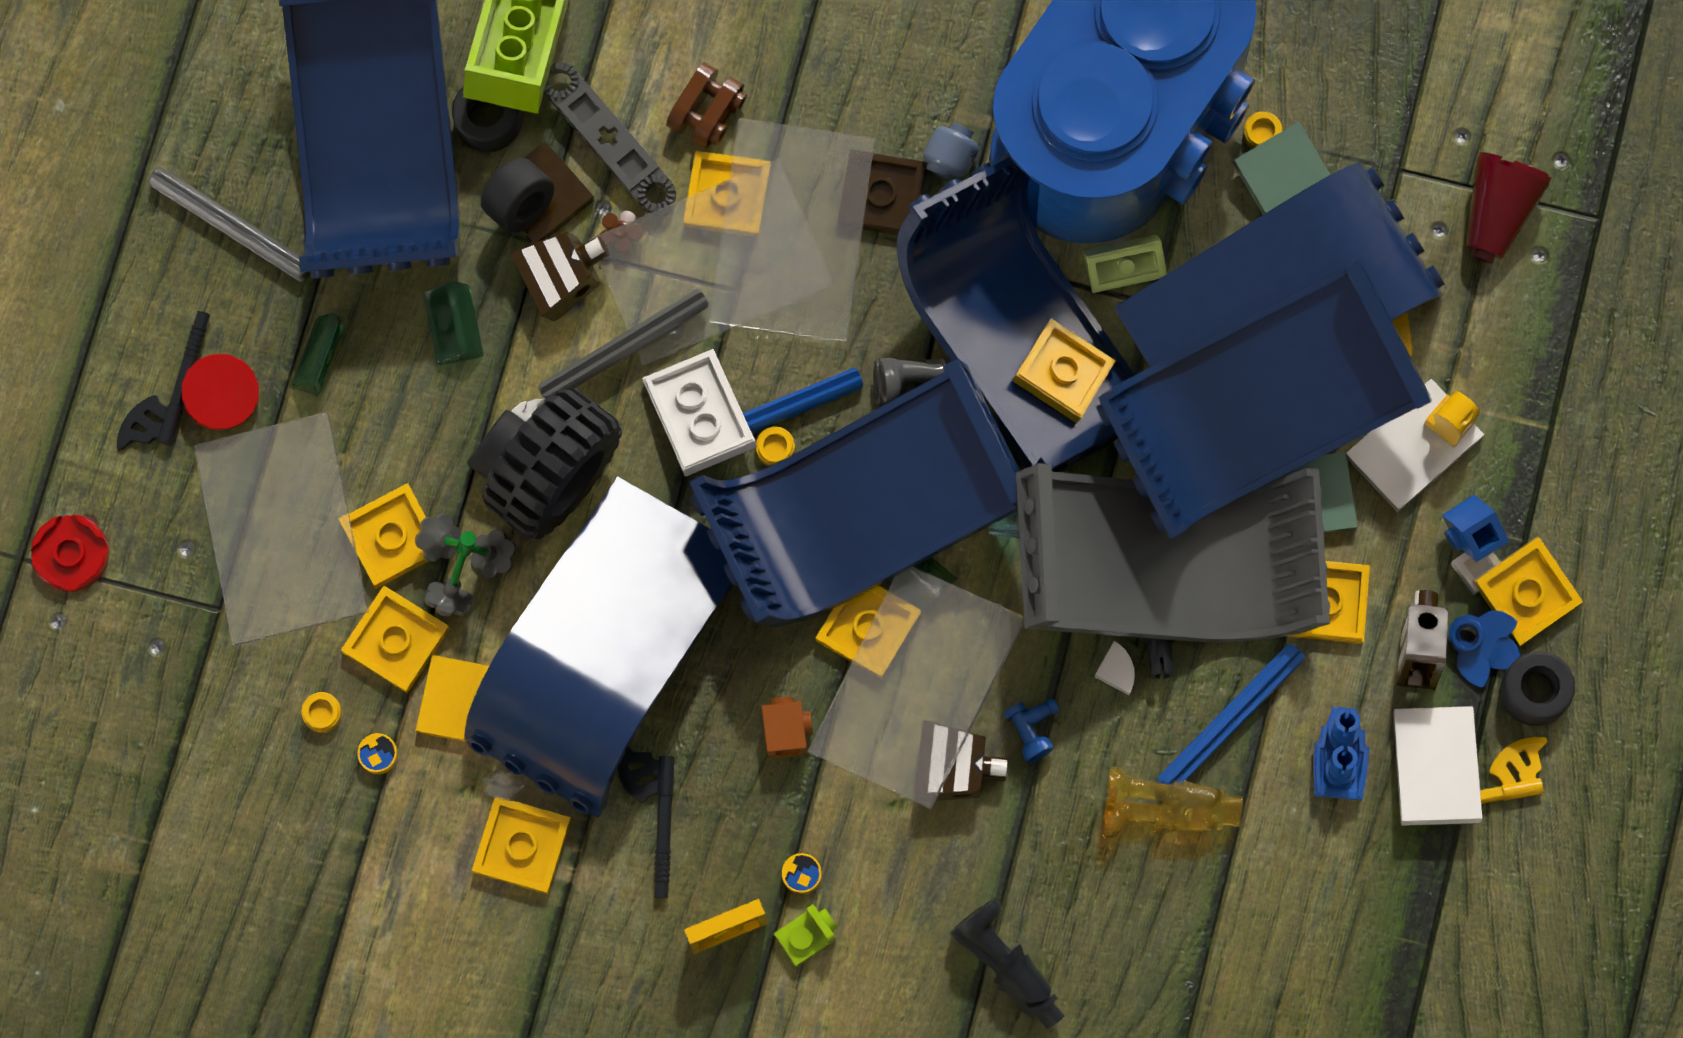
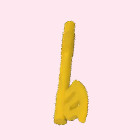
(1527, 774)

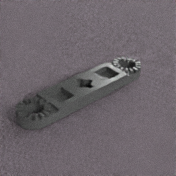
(627, 157)

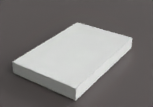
(699, 412)
(1407, 454)
(1437, 766)

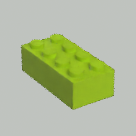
(513, 52)

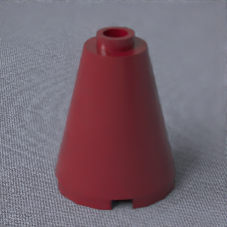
(1501, 204)

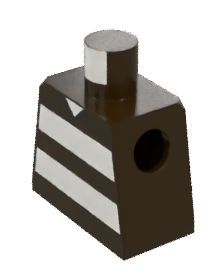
(560, 271)
(1423, 642)
(970, 769)

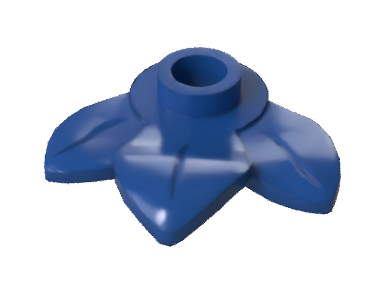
(1490, 647)

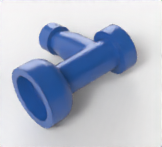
(1023, 719)

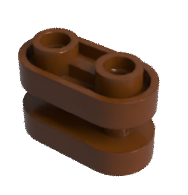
(711, 126)

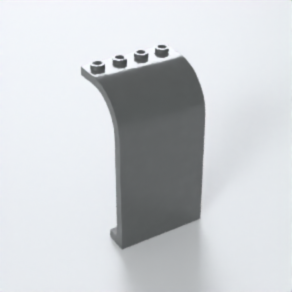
(1231, 577)

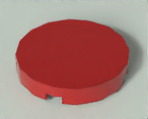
(220, 392)
(69, 553)

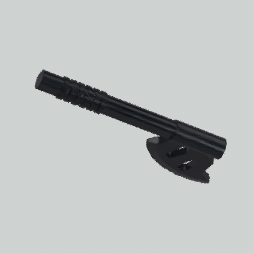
(171, 414)
(664, 788)

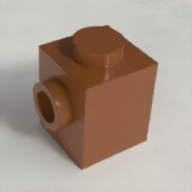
(786, 727)

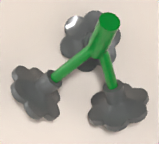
(490, 554)

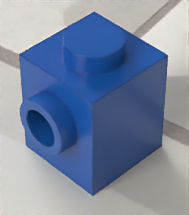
(1474, 528)

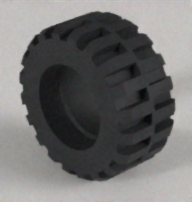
(551, 463)

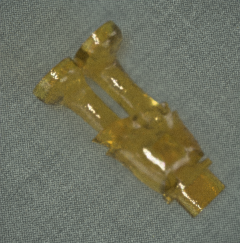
(1183, 807)

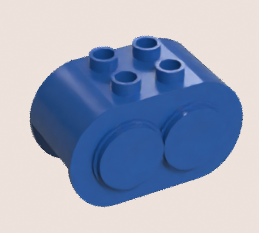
(1118, 108)

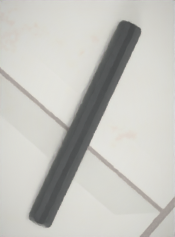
(227, 222)
(625, 344)

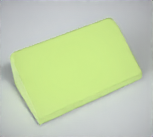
(1125, 263)

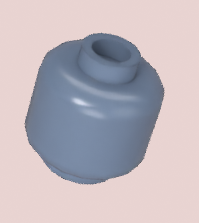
(951, 151)

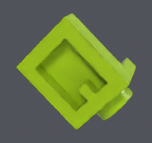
(807, 935)

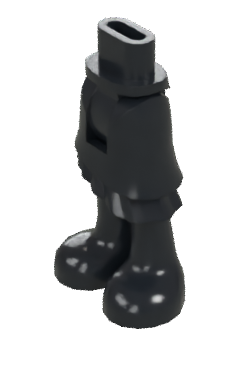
(1014, 970)

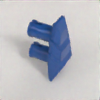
(1341, 756)

